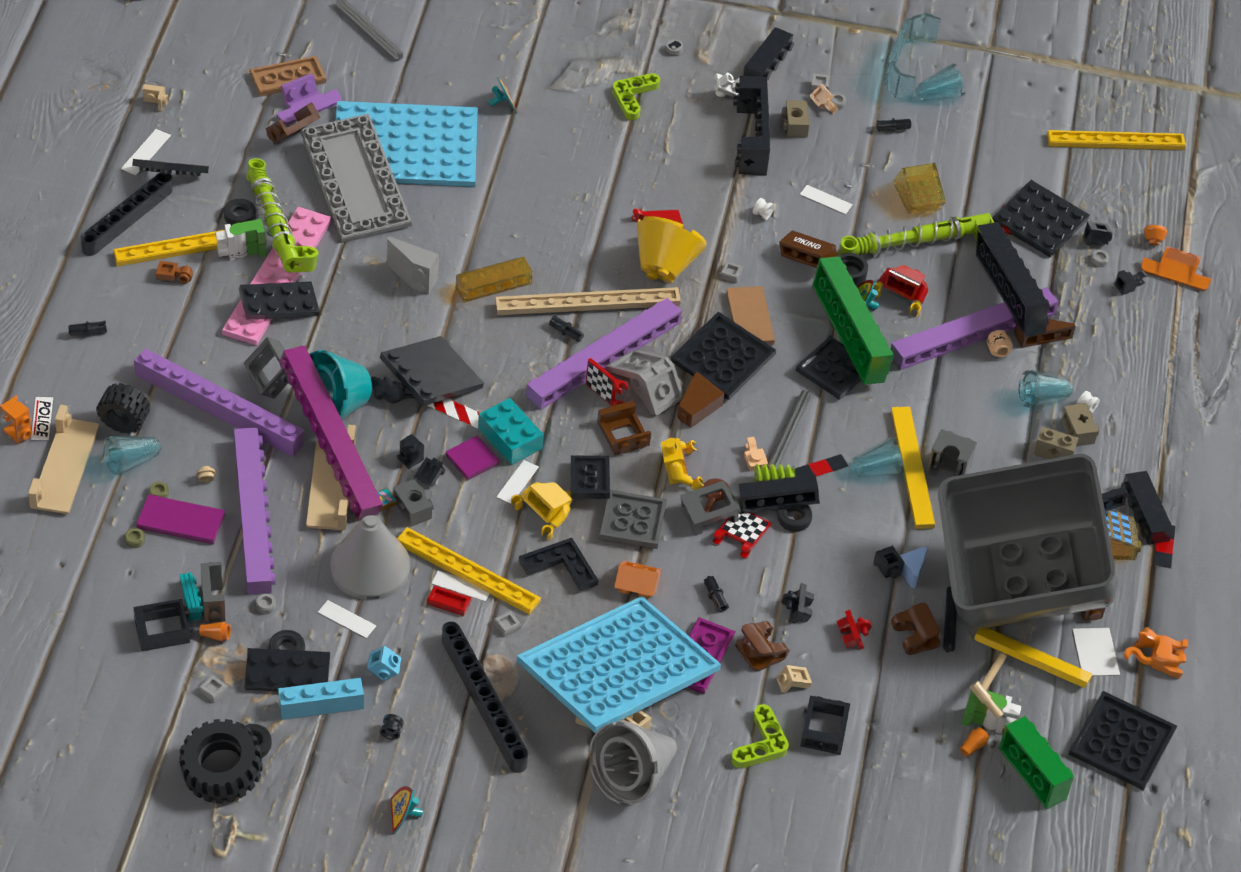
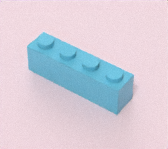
(321, 698)

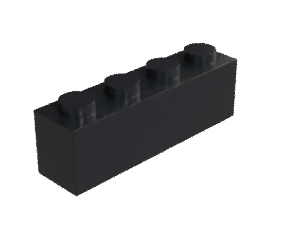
(769, 54)
(779, 493)
(1147, 508)

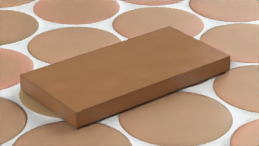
(271, 77)
(750, 311)

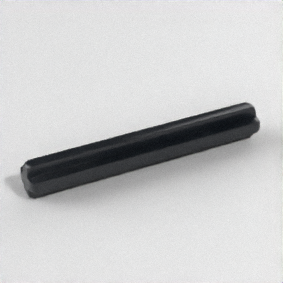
(950, 622)

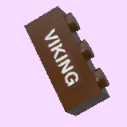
(806, 248)

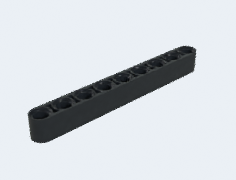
(484, 697)

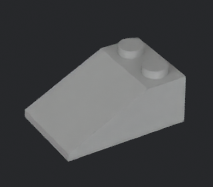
(413, 264)

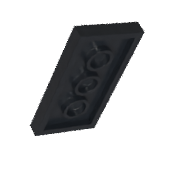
(279, 300)
(284, 668)

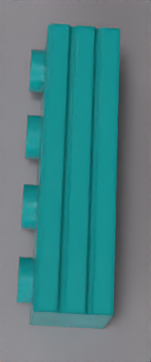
(190, 595)

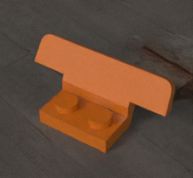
(1177, 267)

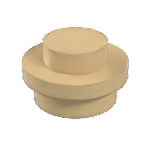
(205, 474)

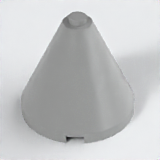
(370, 561)
(629, 761)

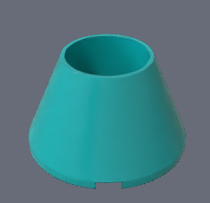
(344, 380)

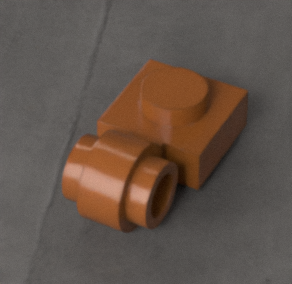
(170, 270)

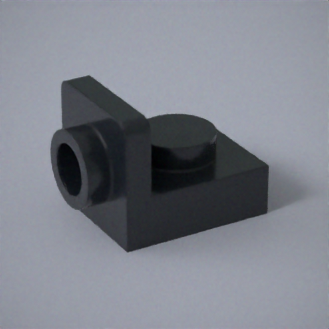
(430, 471)

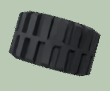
(123, 408)

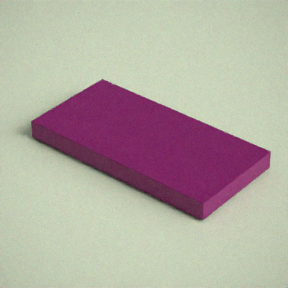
(180, 519)
(715, 641)

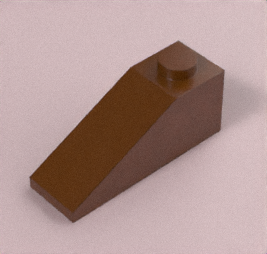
(1055, 332)

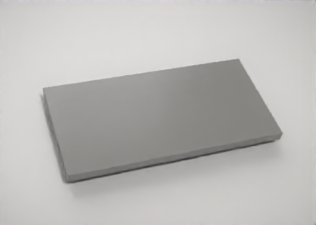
(355, 177)

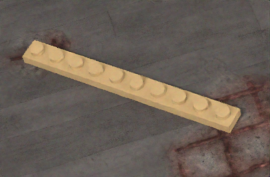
(585, 301)

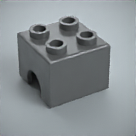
(951, 454)

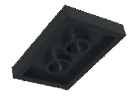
(590, 477)

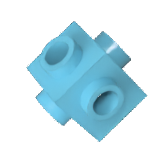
(384, 663)

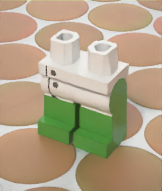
(242, 240)
(980, 714)

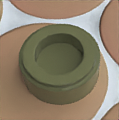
(159, 489)
(134, 538)

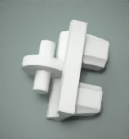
(725, 85)

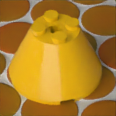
(666, 247)

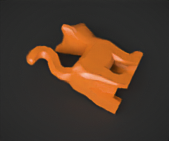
(1162, 652)

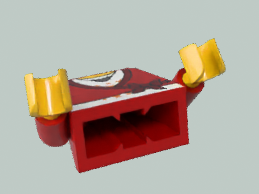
(905, 282)

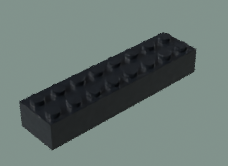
(1012, 279)

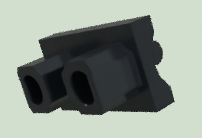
(796, 602)

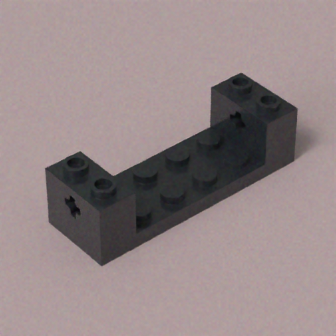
(753, 151)

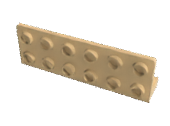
(64, 464)
(327, 503)

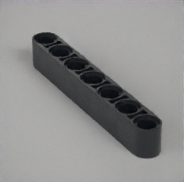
(126, 214)

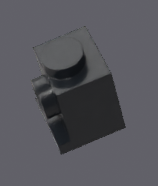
(1097, 233)
(411, 451)
(889, 562)

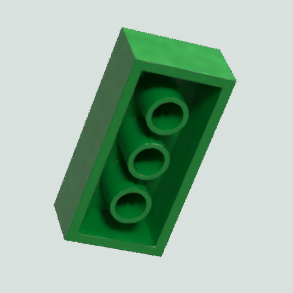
(1036, 762)

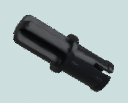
(899, 124)
(87, 328)
(566, 328)
(716, 594)

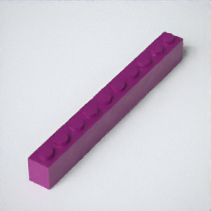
(330, 432)

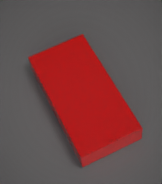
(448, 600)

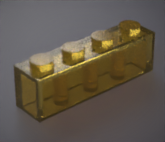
(493, 279)

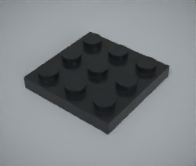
(830, 368)

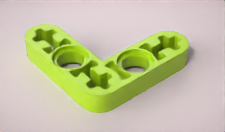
(647, 83)
(767, 744)

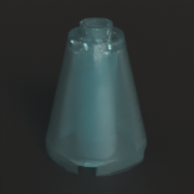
(941, 85)
(1042, 388)
(129, 451)
(879, 460)

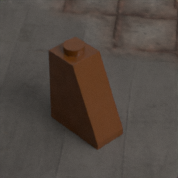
(699, 401)

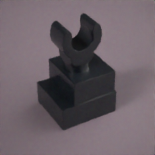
(1127, 282)

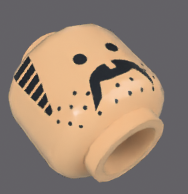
(999, 343)

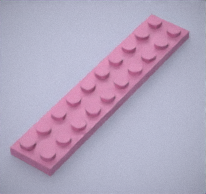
(308, 230)

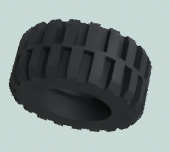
(217, 737)

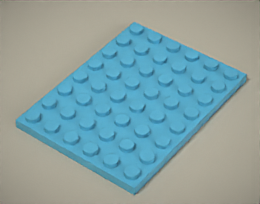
(423, 140)
(618, 663)

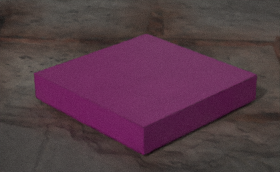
(472, 457)

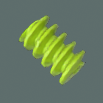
(773, 473)

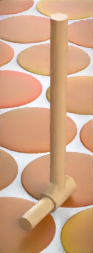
(979, 689)

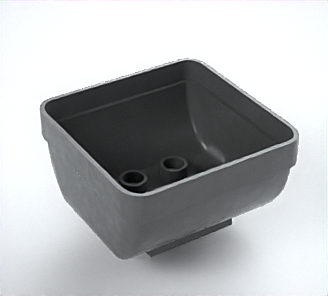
(1027, 542)

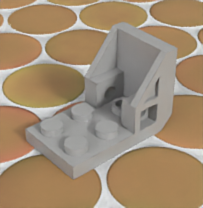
(651, 377)

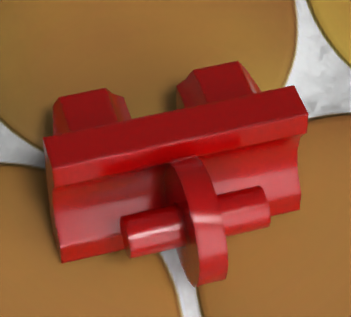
(861, 627)

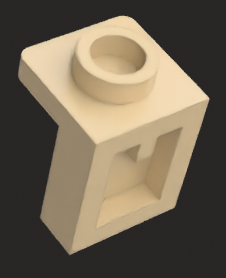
(155, 94)
(793, 676)

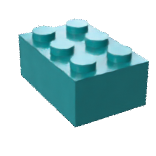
(510, 431)

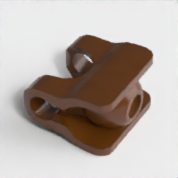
(922, 623)
(757, 649)

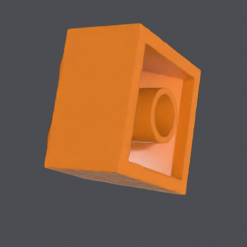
(637, 579)

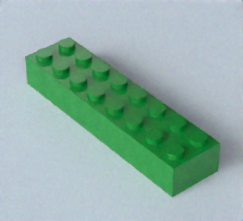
(852, 320)

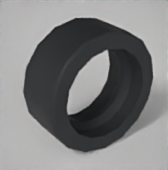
(857, 261)

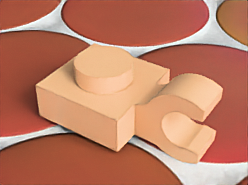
(822, 98)
(754, 455)

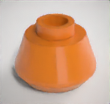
(1155, 234)

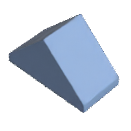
(913, 565)

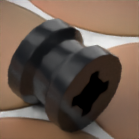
(391, 726)

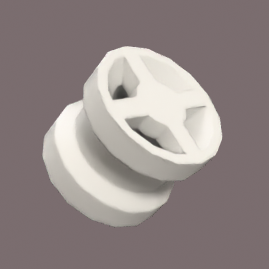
(763, 208)
(1091, 402)

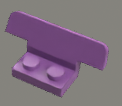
(302, 92)

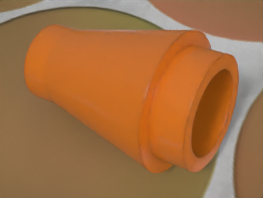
(217, 631)
(975, 741)

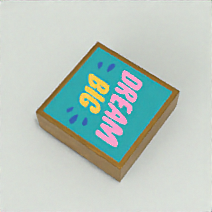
(387, 498)

